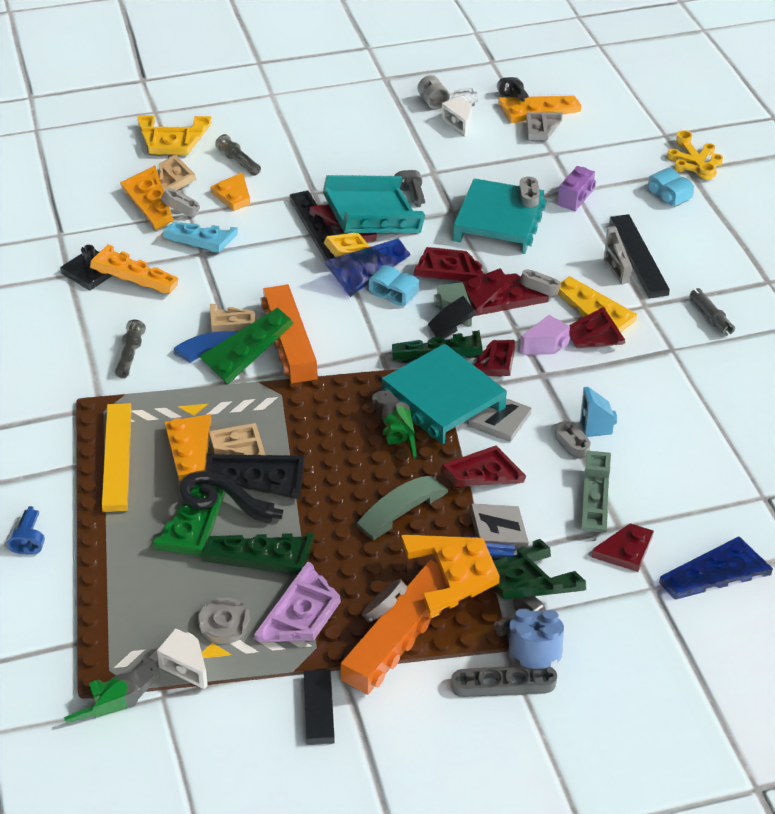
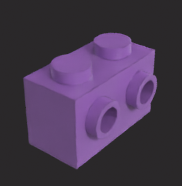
(576, 188)

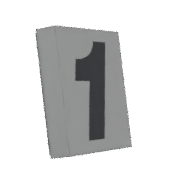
(504, 423)
(499, 524)

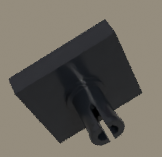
(80, 272)

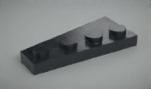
(264, 473)

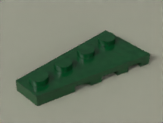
(465, 346)
(275, 554)

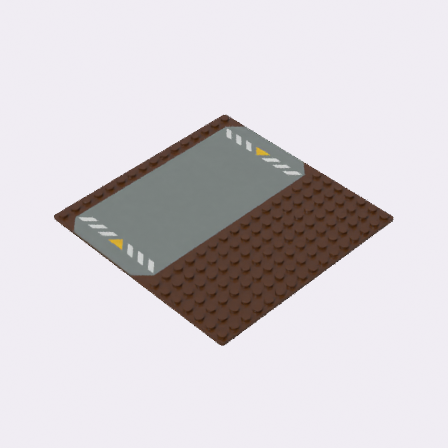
(139, 595)

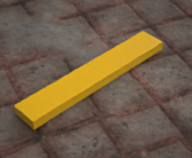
(117, 458)

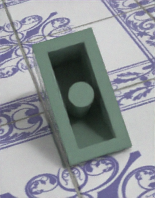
(449, 293)

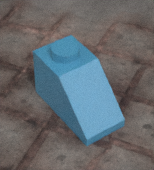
(596, 414)

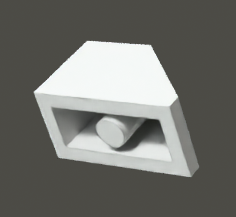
(457, 114)
(183, 658)

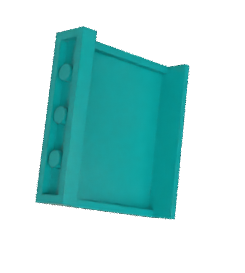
(371, 204)
(497, 212)
(443, 391)

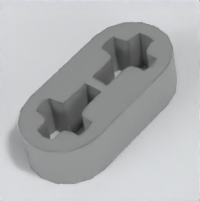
(529, 191)
(180, 202)
(540, 282)
(575, 437)

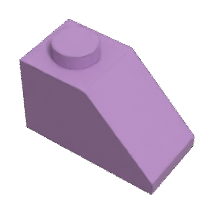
(545, 337)

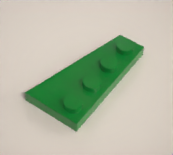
(243, 347)

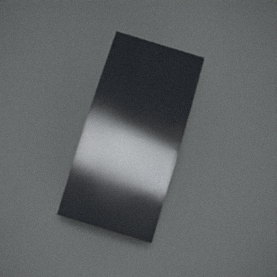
(447, 320)

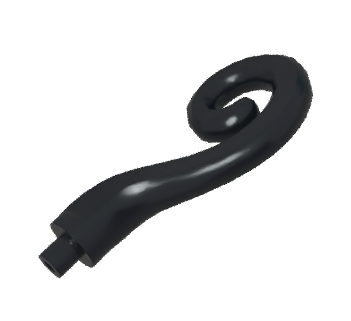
(253, 507)

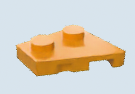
(232, 192)

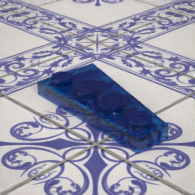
(357, 267)
(716, 568)

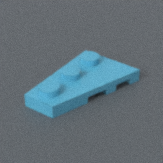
(206, 238)

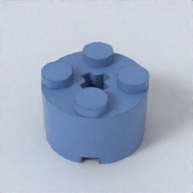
(536, 638)

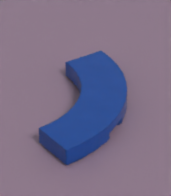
(198, 345)

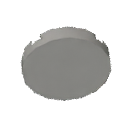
(384, 600)
(224, 620)

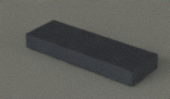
(318, 707)

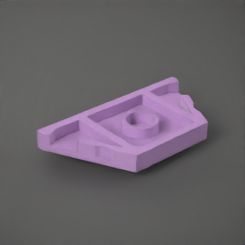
(300, 610)

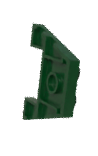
(523, 578)

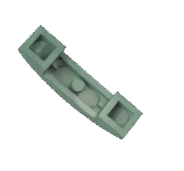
(596, 491)
(398, 502)

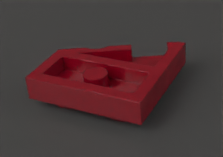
(625, 547)

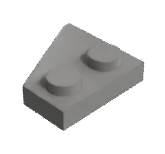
(542, 124)
(616, 256)

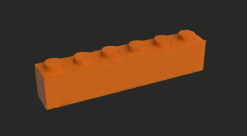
(294, 343)
(392, 633)

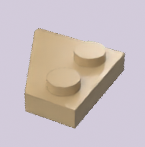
(175, 173)
(230, 320)
(237, 440)

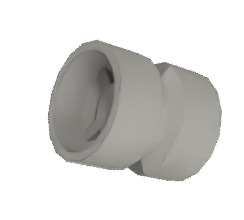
(433, 91)

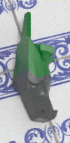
(397, 420)
(119, 692)

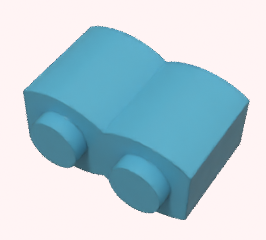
(671, 186)
(393, 285)

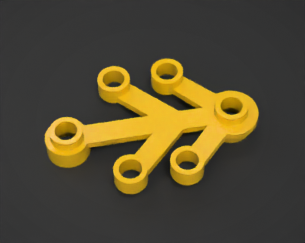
(705, 170)

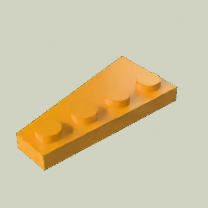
(146, 193)
(136, 271)

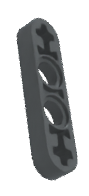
(504, 684)

